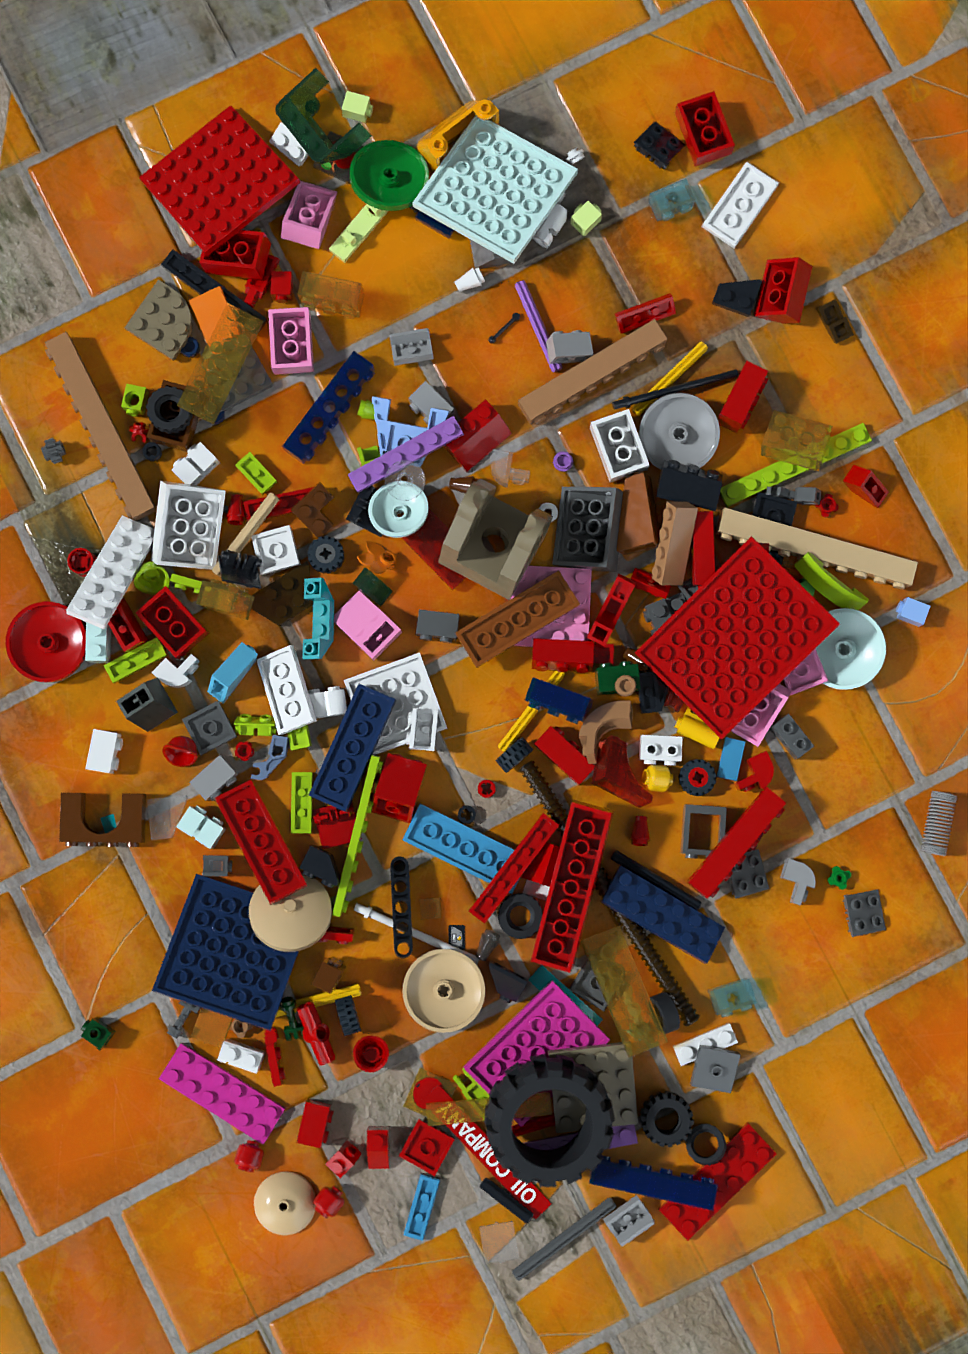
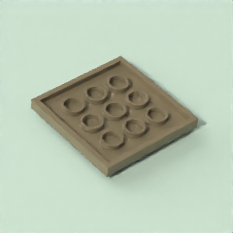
(616, 1074)

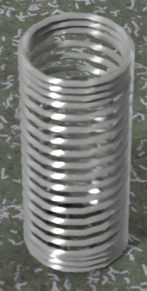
(933, 849)

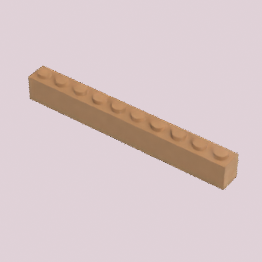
(101, 427)

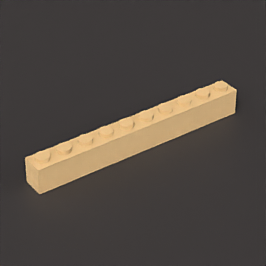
(830, 551)

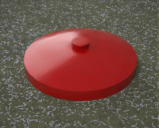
(46, 642)

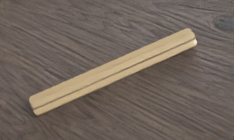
(251, 527)

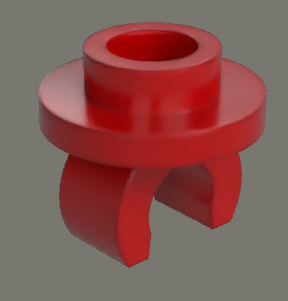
(139, 428)

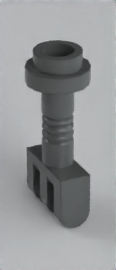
(175, 1029)

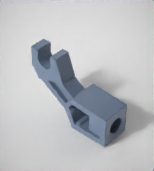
(268, 766)

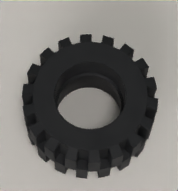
(671, 1136)

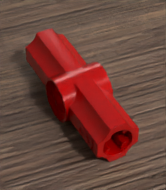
(316, 1033)

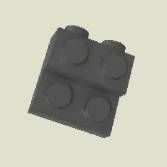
(660, 611)

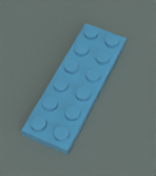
(457, 844)

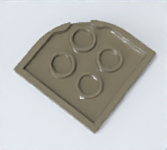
(162, 320)

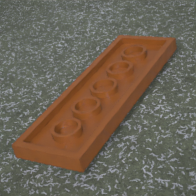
(517, 619)

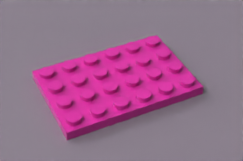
(544, 1024)

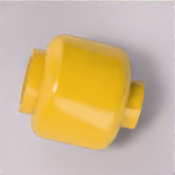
(657, 778)

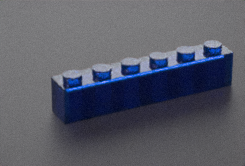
(654, 1183)

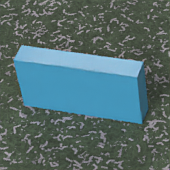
(730, 759)

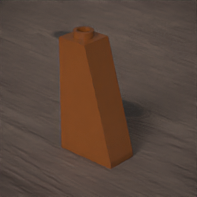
(638, 516)

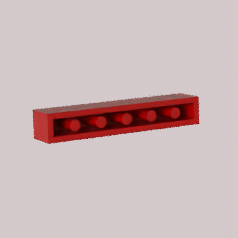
(736, 842)

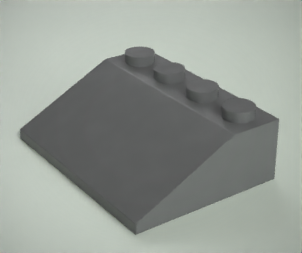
(588, 528)

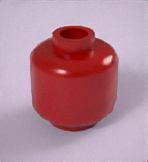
(249, 1156)
(329, 1201)

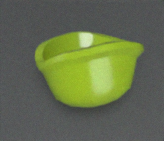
(151, 578)

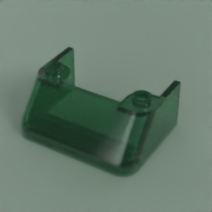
(297, 112)

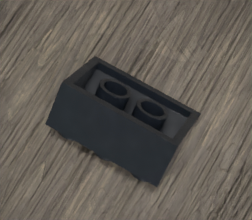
(689, 485)

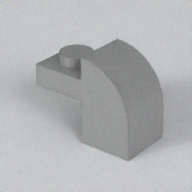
(801, 875)

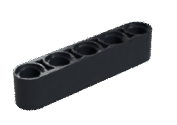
(398, 897)

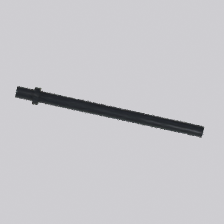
(628, 401)

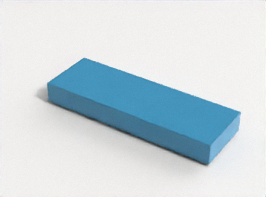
(421, 1207)

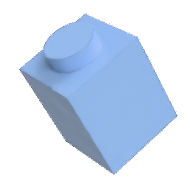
(912, 611)

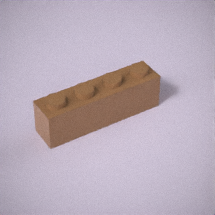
(674, 543)

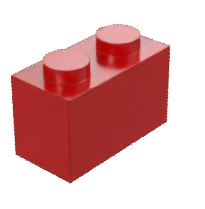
(314, 1123)

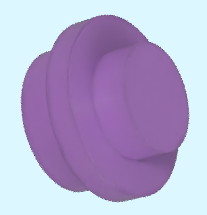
(563, 461)

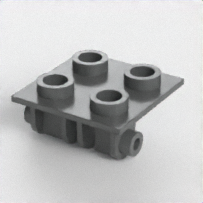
(749, 876)
(864, 913)

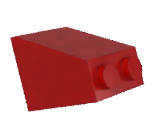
(399, 787)

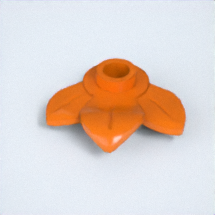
(377, 558)

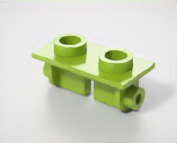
(246, 723)

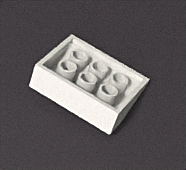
(187, 525)

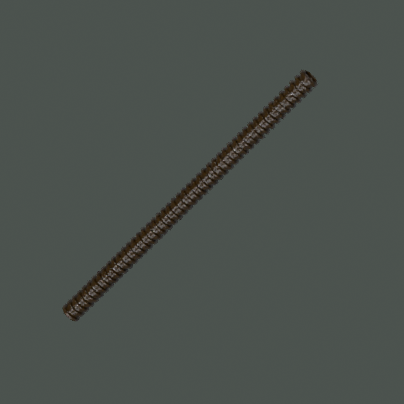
(633, 930)

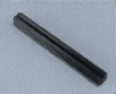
(655, 879)

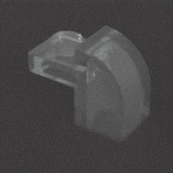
(502, 470)

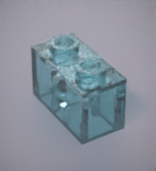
(676, 192)
(740, 988)

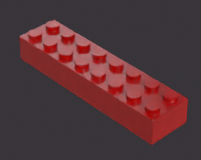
(572, 886)

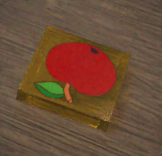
(422, 1086)

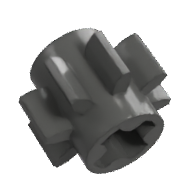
(53, 450)

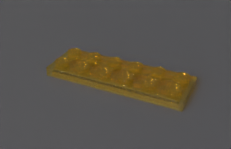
(220, 363)
(624, 991)

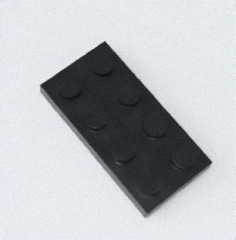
(776, 510)

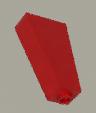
(702, 548)

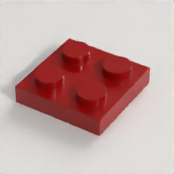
(426, 1147)

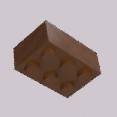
(169, 411)

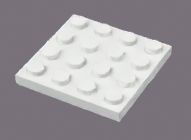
(410, 686)

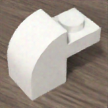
(174, 676)

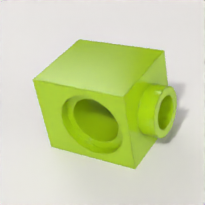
(131, 392)

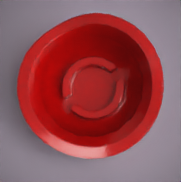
(180, 751)
(370, 1053)

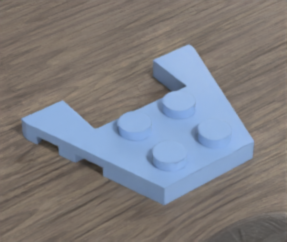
(393, 434)

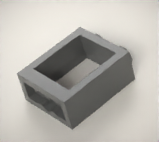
(699, 809)

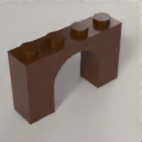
(75, 828)

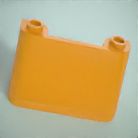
(435, 143)

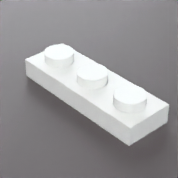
(718, 1038)

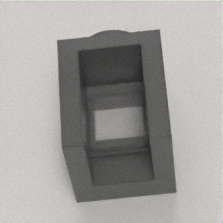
(216, 865)

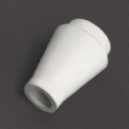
(469, 280)

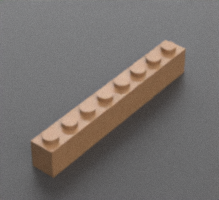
(592, 372)

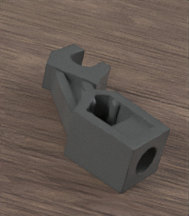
(801, 495)

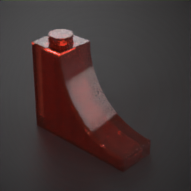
(615, 775)

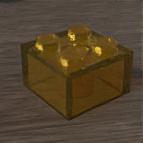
(225, 599)

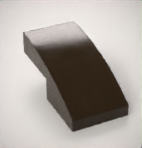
(834, 322)

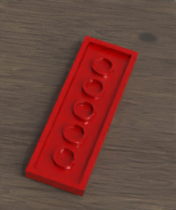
(260, 842)
(743, 1159)

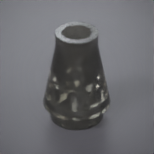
(488, 942)

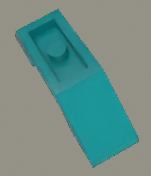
(323, 618)

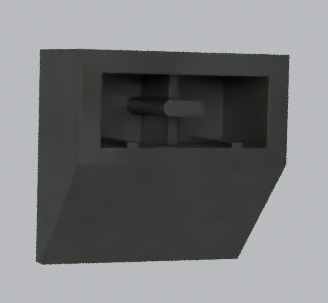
(147, 705)

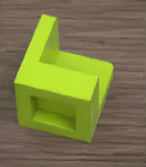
(368, 454)

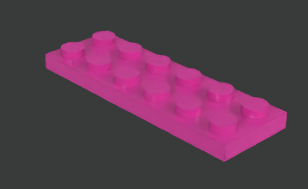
(222, 1093)

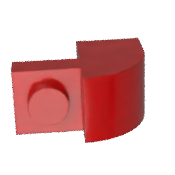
(762, 772)

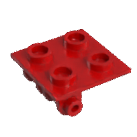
(334, 825)

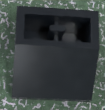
(321, 864)

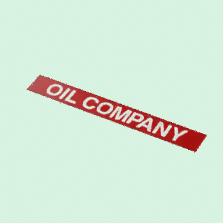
(478, 1144)

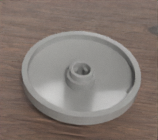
(679, 430)

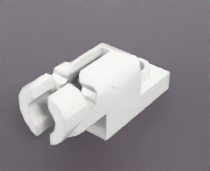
(551, 225)

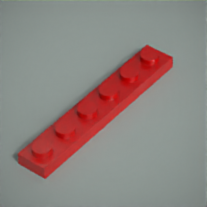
(513, 868)

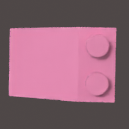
(308, 214)
(759, 720)

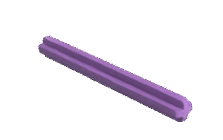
(535, 320)

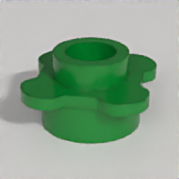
(833, 879)

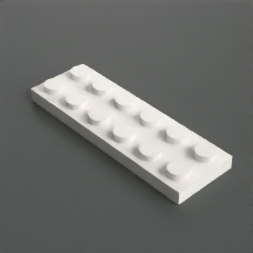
(112, 572)

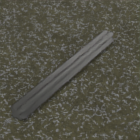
(564, 1239)

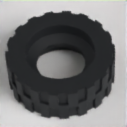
(153, 410)
(513, 930)

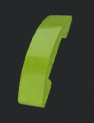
(829, 585)

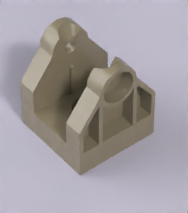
(483, 516)

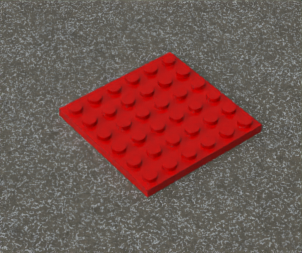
(219, 180)

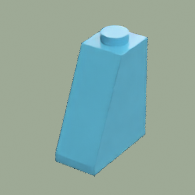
(232, 672)

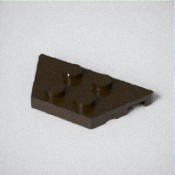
(284, 596)

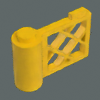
(694, 728)

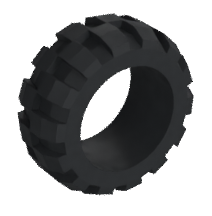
(559, 1163)

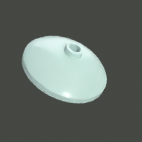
(385, 508)

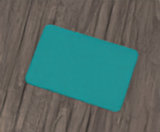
(108, 823)

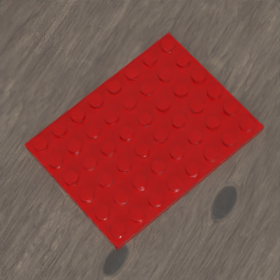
(737, 638)

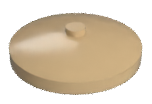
(293, 921)
(443, 990)

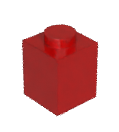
(281, 286)

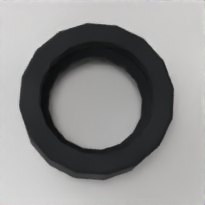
(666, 1012)
(717, 1156)

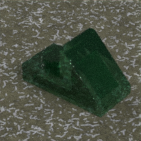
(372, 587)

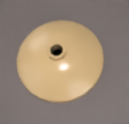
(289, 1189)

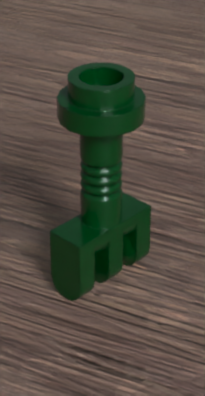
(288, 1004)

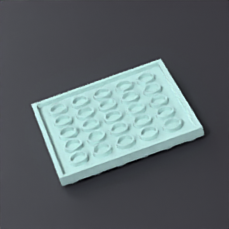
(495, 188)

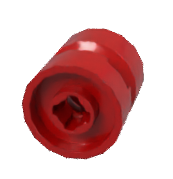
(81, 561)

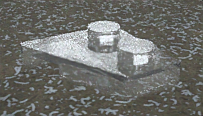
(165, 815)

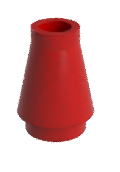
(235, 512)
(640, 832)

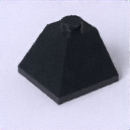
(507, 982)

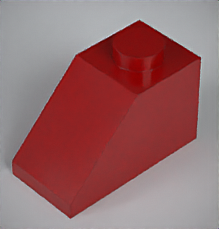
(866, 485)
(378, 1147)

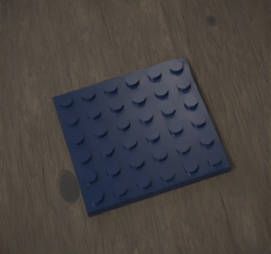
(220, 960)

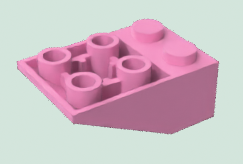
(366, 625)

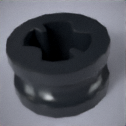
(152, 458)
(470, 809)

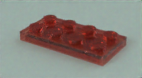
(428, 544)

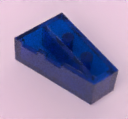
(558, 701)

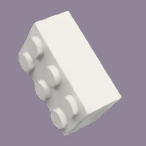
(619, 445)

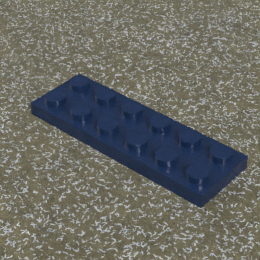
(352, 747)
(662, 914)

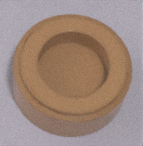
(625, 685)

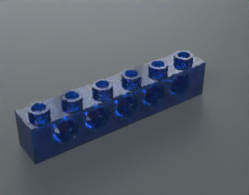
(354, 364)

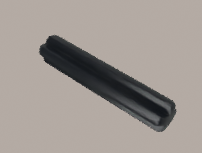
(506, 1200)

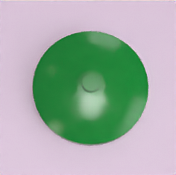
(388, 174)

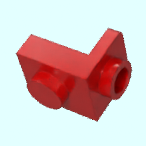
(343, 1159)

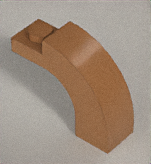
(602, 720)

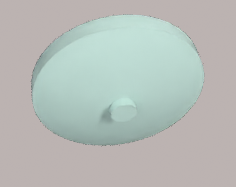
(853, 650)

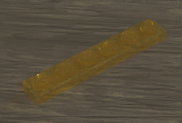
(474, 1109)

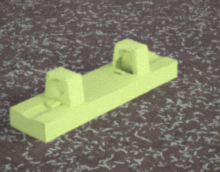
(356, 232)

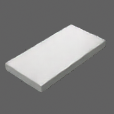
(740, 205)
(286, 690)

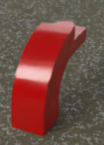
(611, 610)

